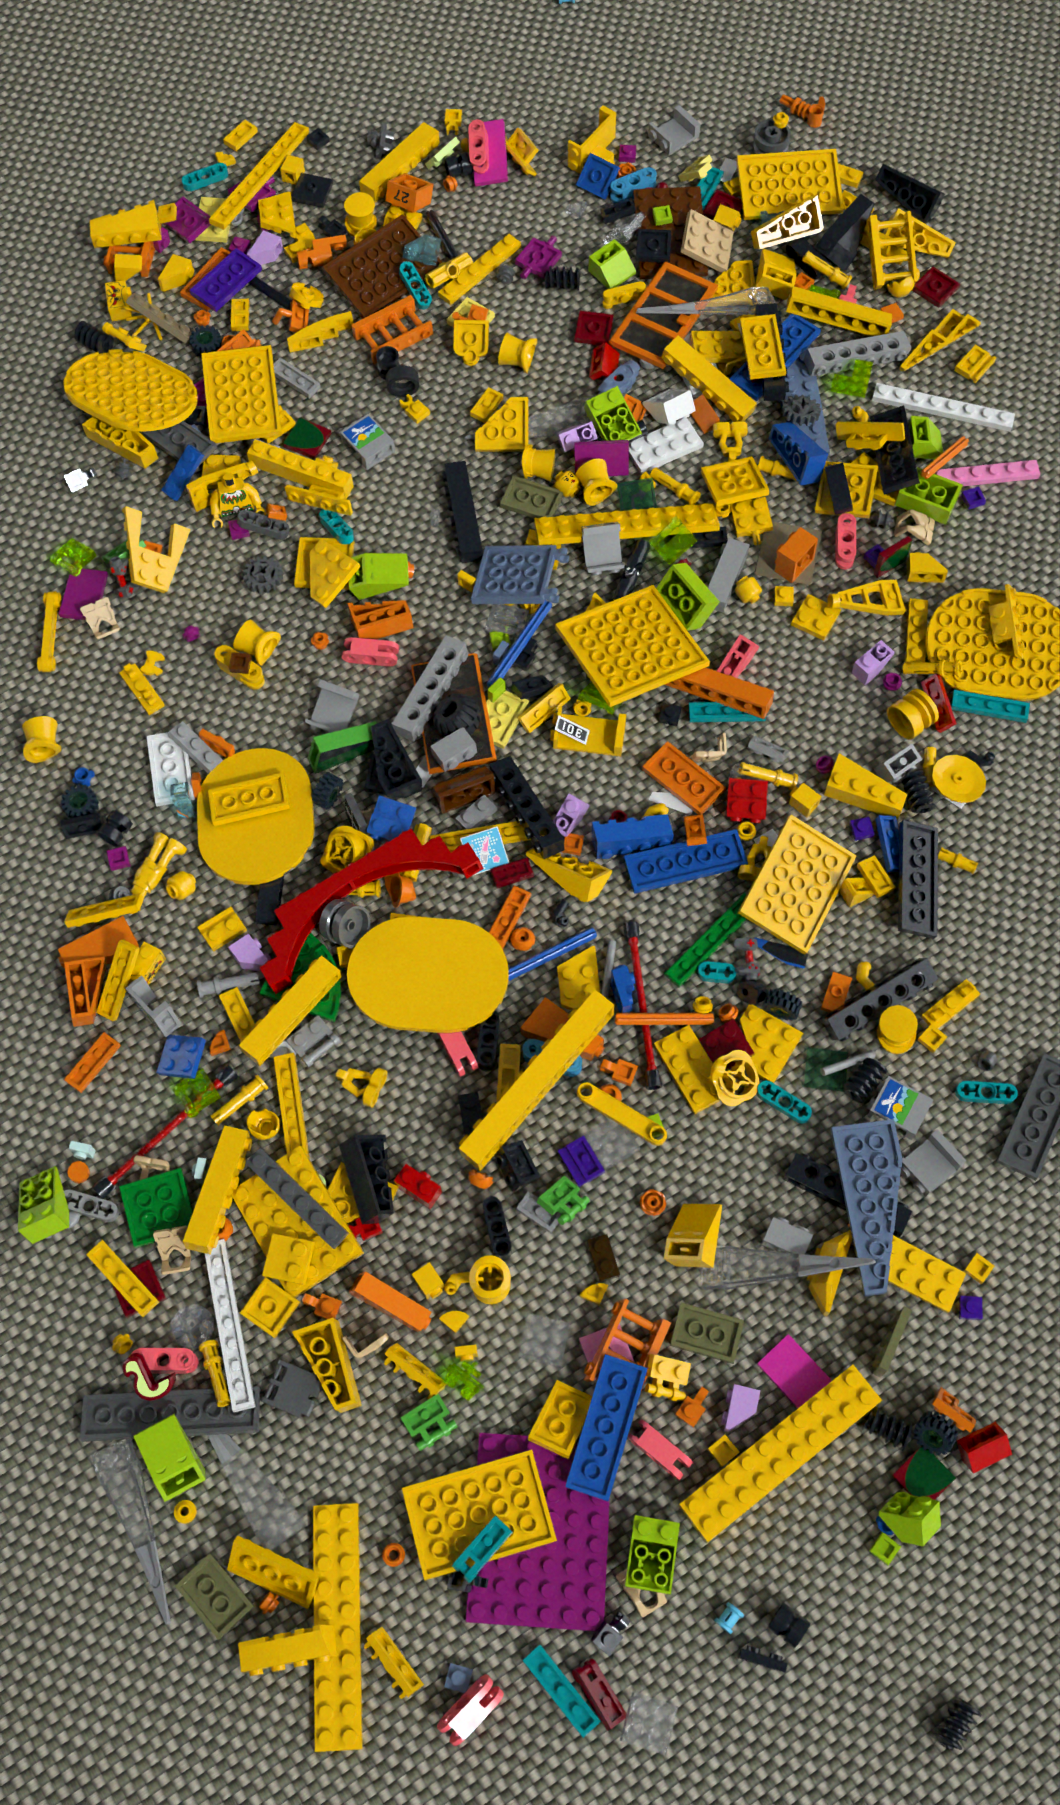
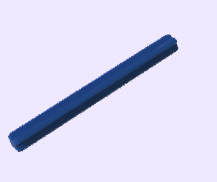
(520, 642)
(552, 952)

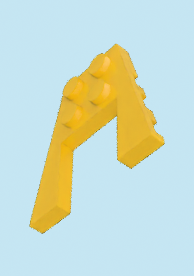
(149, 567)

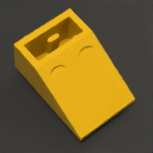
(776, 273)
(694, 1236)

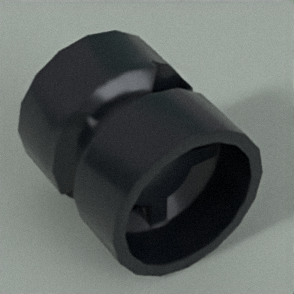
(458, 165)
(387, 358)
(114, 828)
(790, 1626)

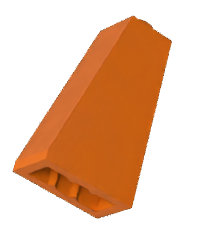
(98, 942)
(546, 1020)
(390, 1302)

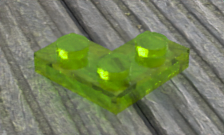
(856, 384)

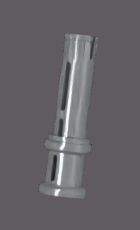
(218, 985)

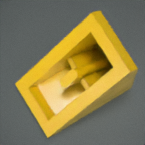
(127, 266)
(855, 891)

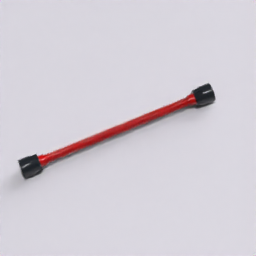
(652, 1076)
(106, 1185)

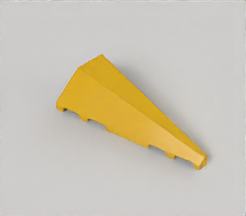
(949, 330)

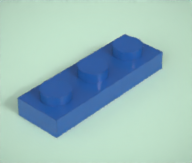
(182, 472)
(889, 840)

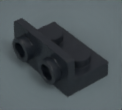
(516, 1165)

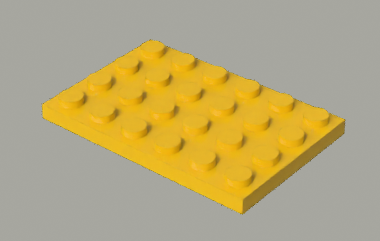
(786, 178)
(241, 394)
(797, 884)
(270, 1214)
(457, 1506)

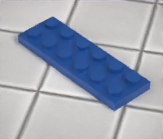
(797, 337)
(684, 863)
(606, 1427)

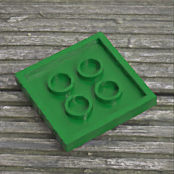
(156, 1205)

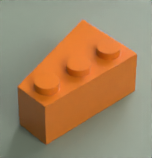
(380, 620)
(84, 988)

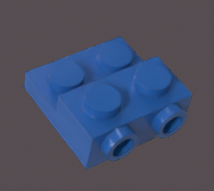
(390, 819)
(622, 986)

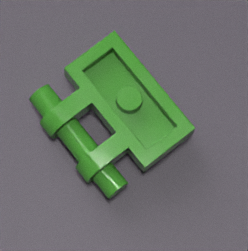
(558, 1196)
(425, 1416)

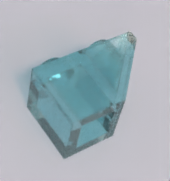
(423, 250)

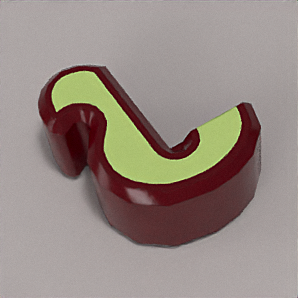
(144, 1383)

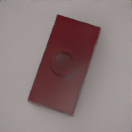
(512, 873)

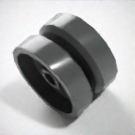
(770, 138)
(344, 922)

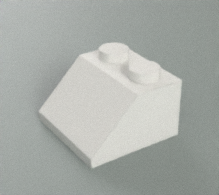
(670, 406)

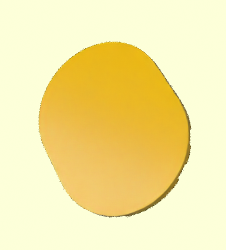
(130, 390)
(964, 632)
(264, 845)
(427, 974)

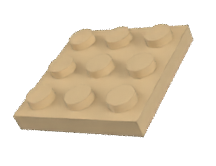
(707, 241)

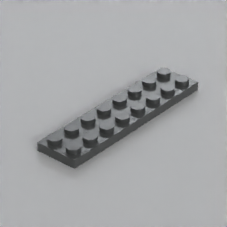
(197, 1411)

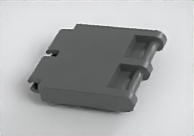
(292, 1390)

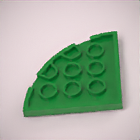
(312, 949)

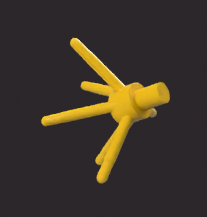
(147, 320)

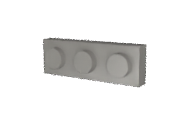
(295, 378)
(195, 747)

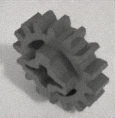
(801, 410)
(262, 575)

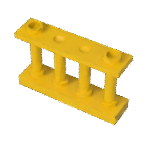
(876, 243)

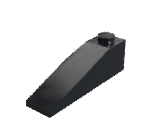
(842, 239)
(394, 766)

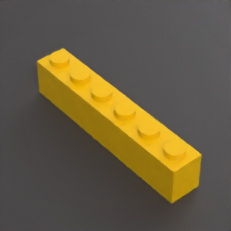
(400, 160)
(838, 312)
(708, 380)
(298, 468)
(290, 1010)
(217, 1190)

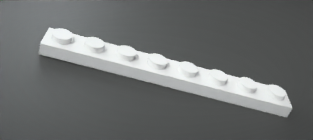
(944, 407)
(229, 1328)

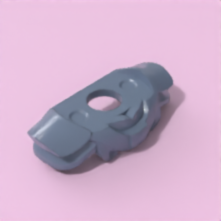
(628, 370)

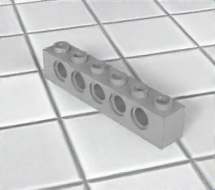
(842, 355)
(448, 649)

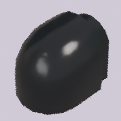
(751, 992)

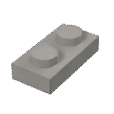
(762, 746)
(476, 813)
(537, 1214)

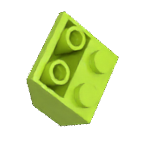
(611, 265)
(925, 437)
(912, 1517)

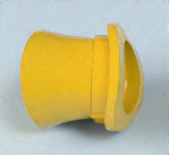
(359, 213)
(517, 352)
(538, 462)
(596, 482)
(256, 641)
(40, 739)
(897, 1029)
(490, 1279)

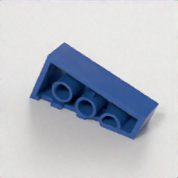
(798, 452)
(631, 835)

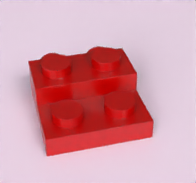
(746, 800)

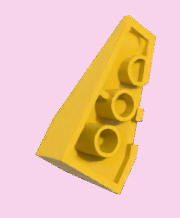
(925, 238)
(577, 878)

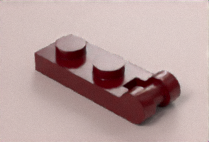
(600, 1694)

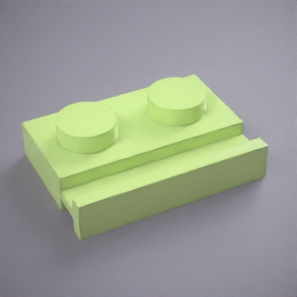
(447, 150)

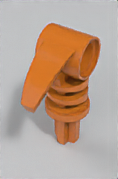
(813, 112)

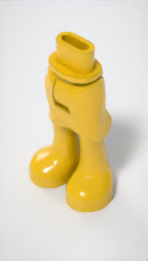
(150, 873)

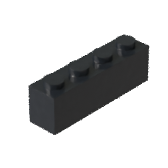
(913, 194)
(368, 1176)

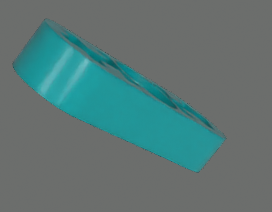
(192, 177)
(415, 293)
(347, 537)
(1001, 1098)
(785, 1110)

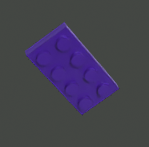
(226, 280)

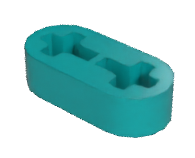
(716, 972)

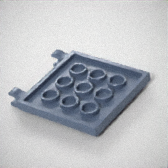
(517, 574)

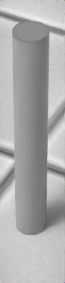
(608, 967)
(846, 1063)

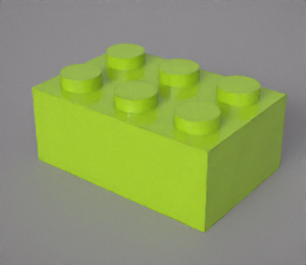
(931, 497)
(687, 596)

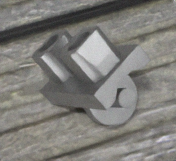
(380, 140)

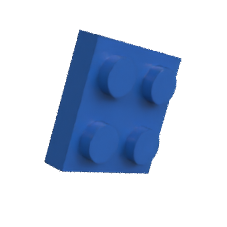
(597, 176)
(181, 1056)

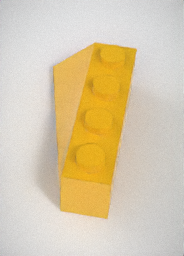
(126, 227)
(287, 1649)

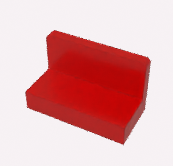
(604, 361)

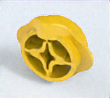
(344, 847)
(718, 1072)

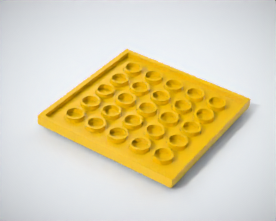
(631, 645)

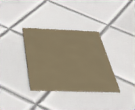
(768, 554)

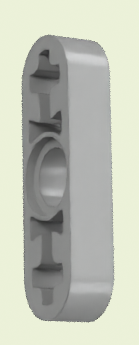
(93, 1213)

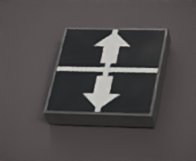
(354, 814)

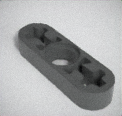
(249, 525)

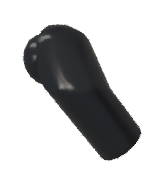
(985, 760)
(559, 915)

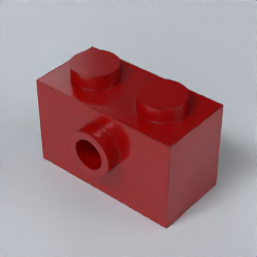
(418, 1186)
(984, 1447)

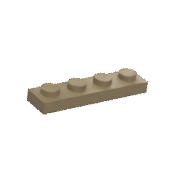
(163, 320)

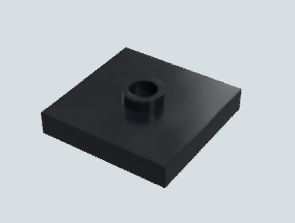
(312, 190)
(653, 245)

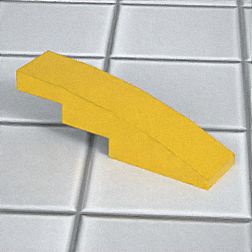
(314, 334)
(508, 1067)

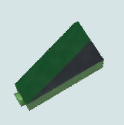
(340, 746)

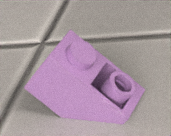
(266, 248)
(578, 433)
(872, 662)
(570, 814)
(248, 953)
(741, 1407)

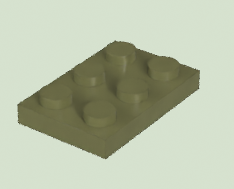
(531, 498)
(707, 1333)
(890, 1341)
(214, 1596)

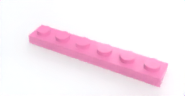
(992, 473)

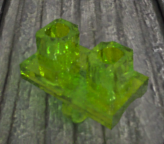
(456, 1373)

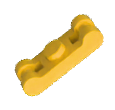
(623, 294)

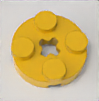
(307, 297)

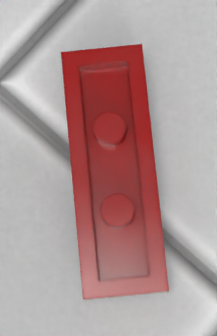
(936, 691)

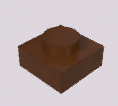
(240, 663)

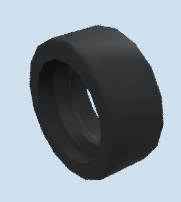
(402, 373)

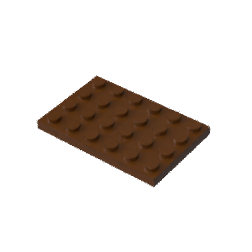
(680, 202)
(370, 269)

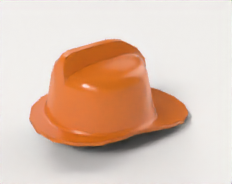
(400, 889)

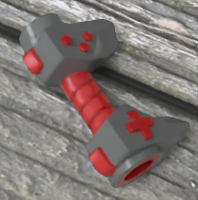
(118, 568)
(751, 969)

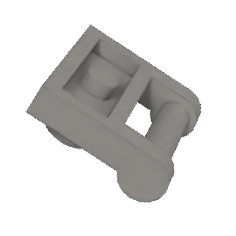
(309, 1036)

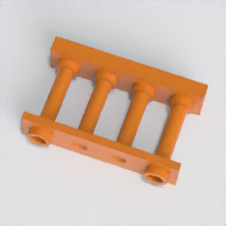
(146, 250)
(390, 315)
(657, 1330)

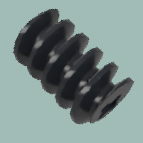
(562, 277)
(93, 338)
(917, 793)
(863, 1078)
(888, 1427)
(956, 1725)

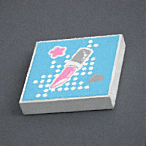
(488, 848)

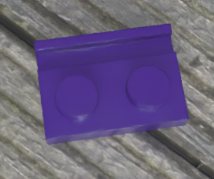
(581, 1161)

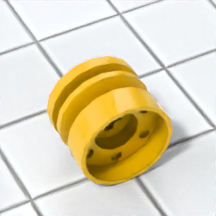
(912, 714)

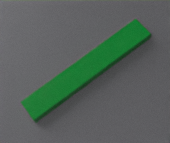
(706, 944)

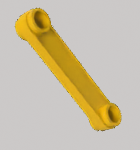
(46, 661)
(621, 1113)

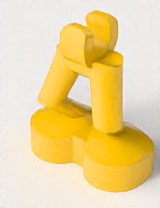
(736, 430)
(750, 872)
(371, 1091)

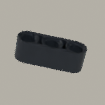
(797, 250)
(839, 488)
(268, 901)
(488, 1049)
(492, 1219)

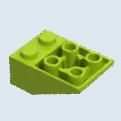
(612, 416)
(379, 574)
(42, 1206)
(170, 1457)
(652, 1554)

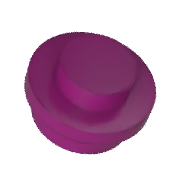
(191, 633)
(892, 682)
(825, 764)

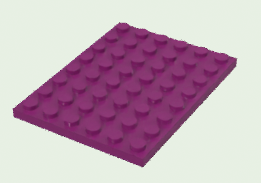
(553, 1583)

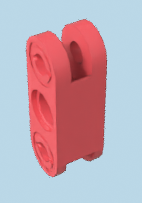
(478, 137)
(845, 551)
(370, 651)
(457, 1049)
(176, 1360)
(660, 1450)
(470, 1709)

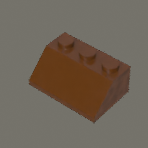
(463, 789)

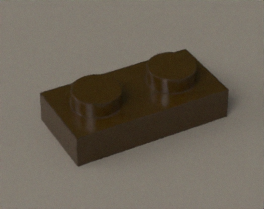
(603, 1258)

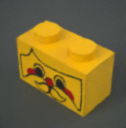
(117, 295)
(147, 963)

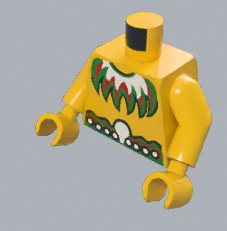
(232, 497)

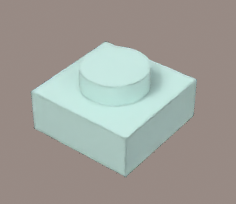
(81, 1150)
(200, 1170)

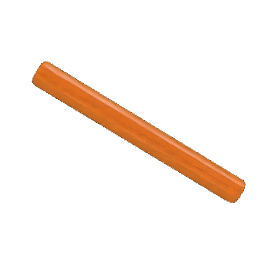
(944, 457)
(664, 1018)

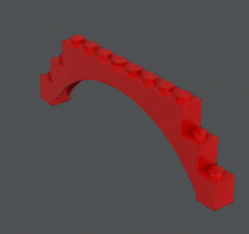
(393, 857)

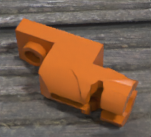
(321, 251)

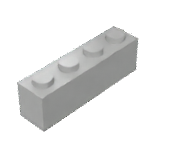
(727, 571)

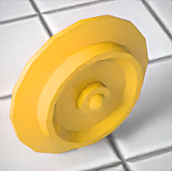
(958, 778)

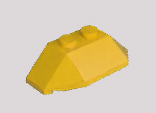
(824, 1285)

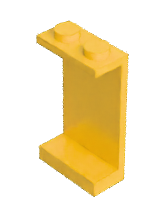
(601, 136)
(604, 736)

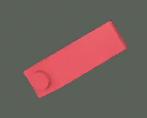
(738, 657)

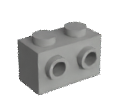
(454, 749)
(898, 763)
(786, 1238)

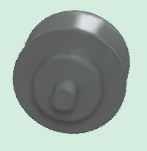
(505, 274)
(123, 468)
(882, 519)
(119, 892)

